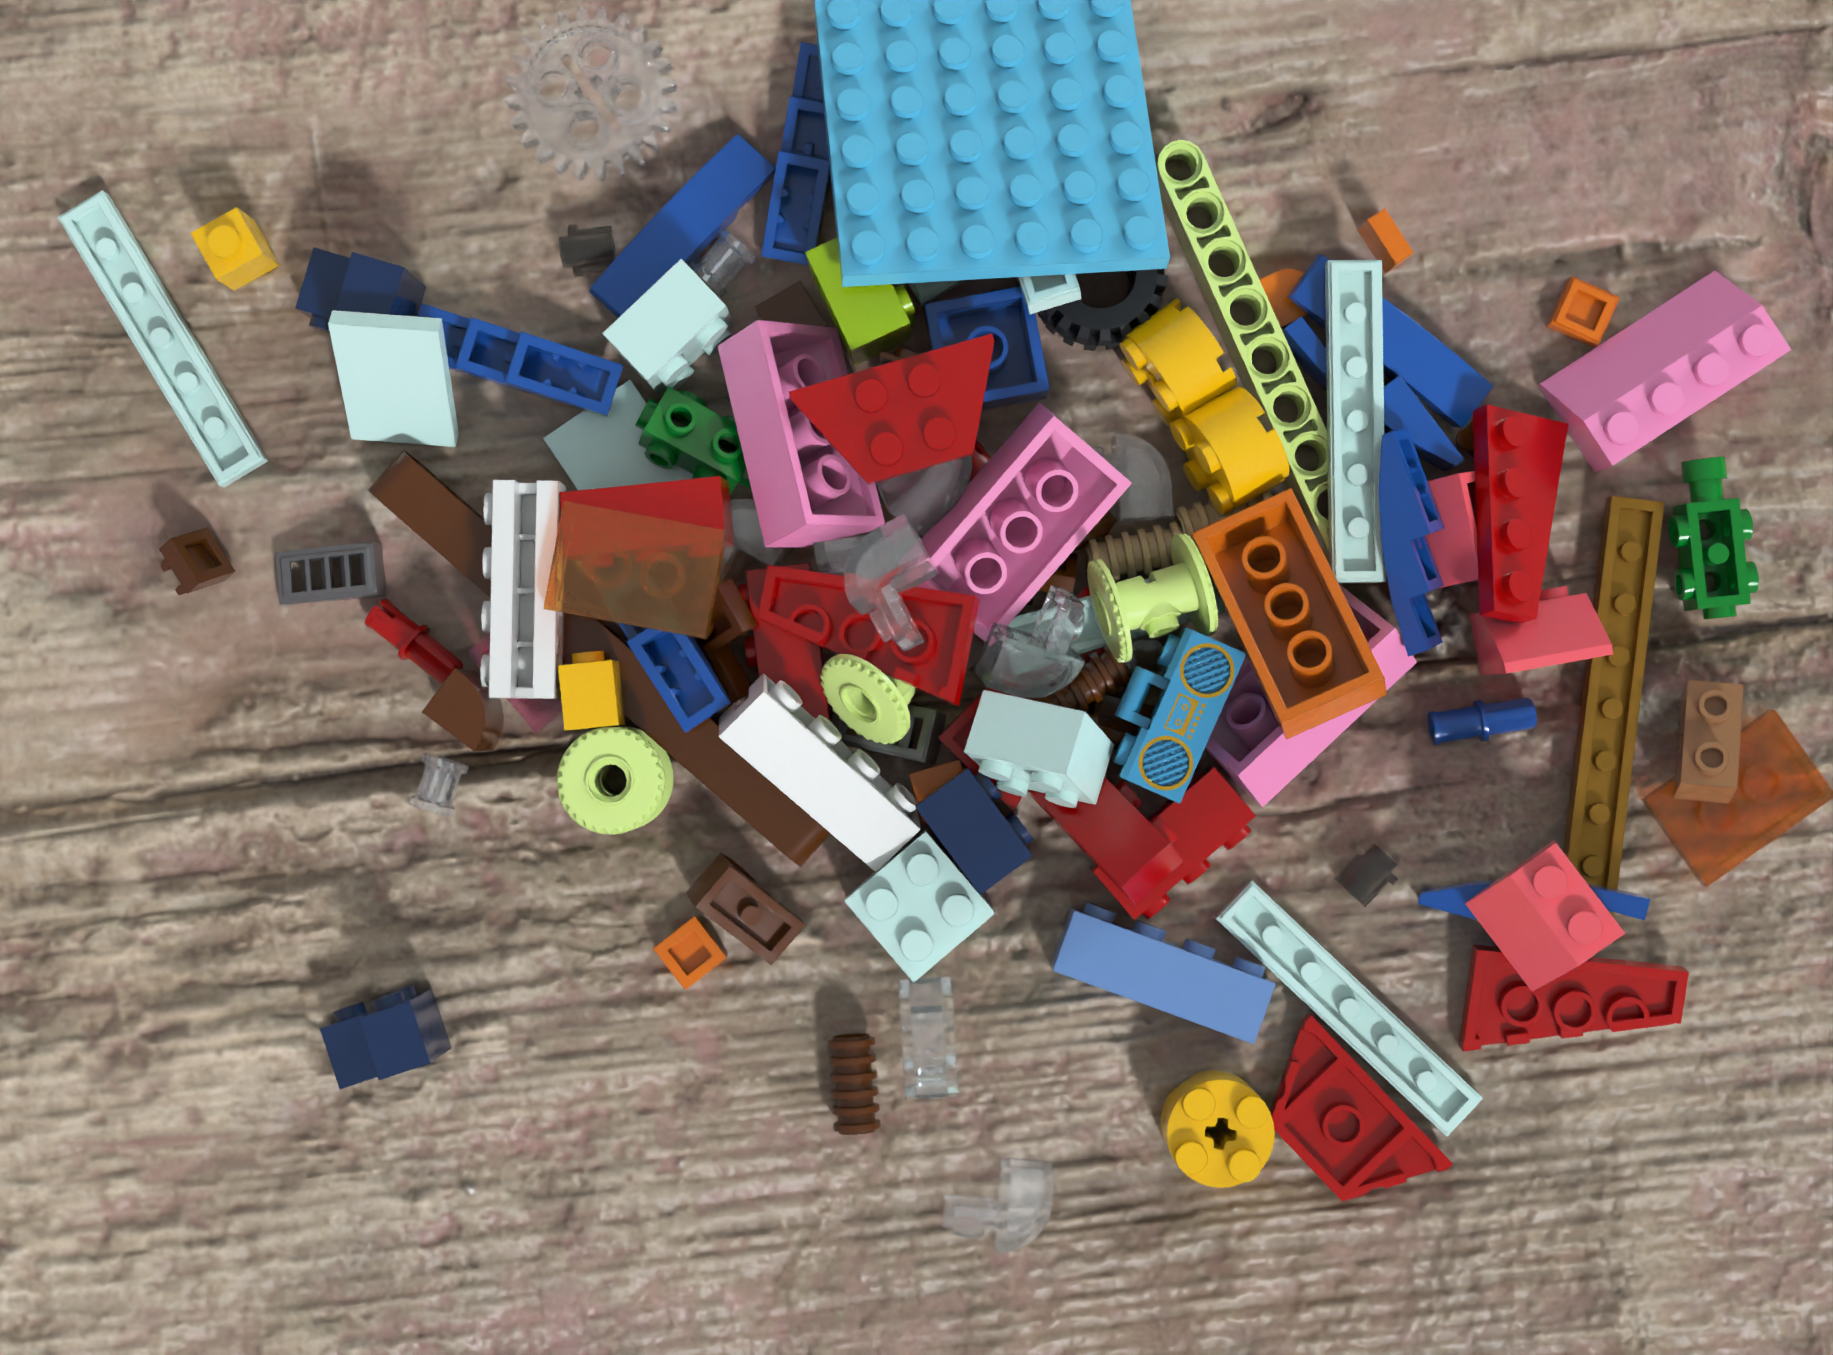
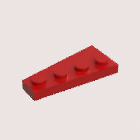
(818, 611)

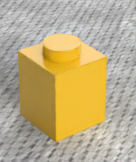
(234, 249)
(591, 692)

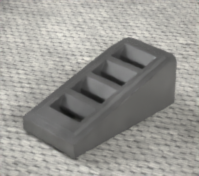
(371, 572)
(927, 746)

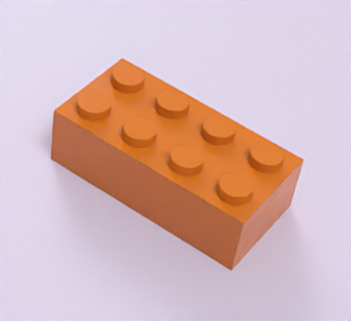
(1290, 614)

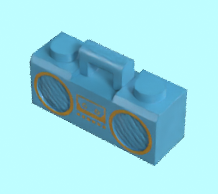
(1192, 696)

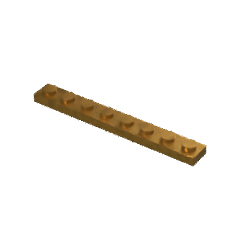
(1613, 690)

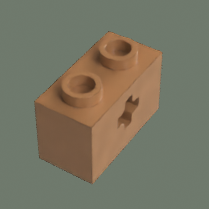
(1708, 741)

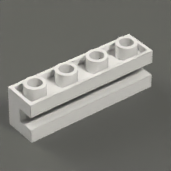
(523, 635)
(821, 772)

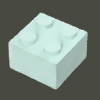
(671, 328)
(1039, 749)
(919, 905)

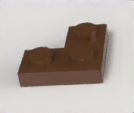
(728, 622)

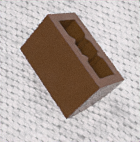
(467, 711)

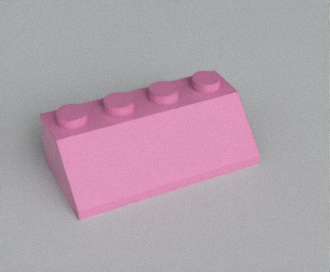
(1662, 369)
(795, 475)
(1021, 518)
(1249, 739)

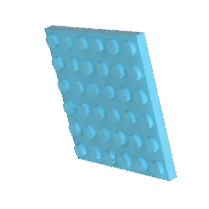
(987, 139)

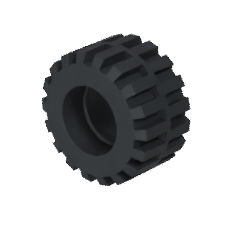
(1111, 324)

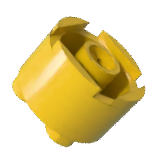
(1176, 361)
(1230, 450)
(1236, 1153)

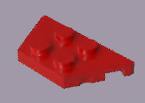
(904, 410)
(1345, 1121)

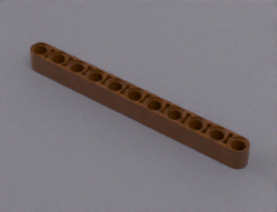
(460, 538)

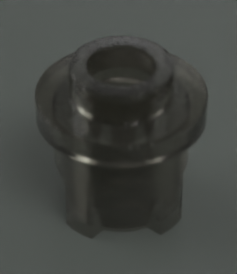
(587, 249)
(1367, 873)

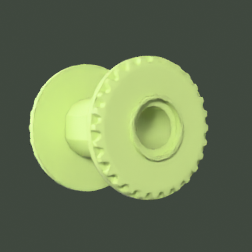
(1155, 604)
(867, 698)
(585, 787)

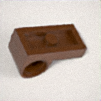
(744, 908)

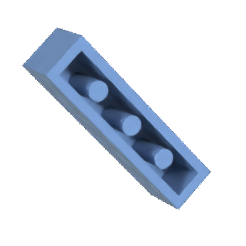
(1163, 974)

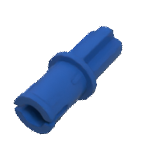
(1481, 720)

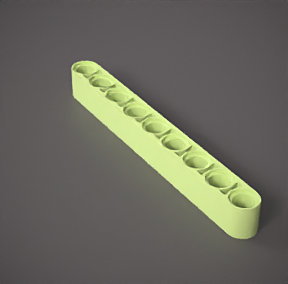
(1242, 340)

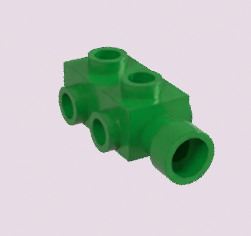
(695, 445)
(1723, 549)

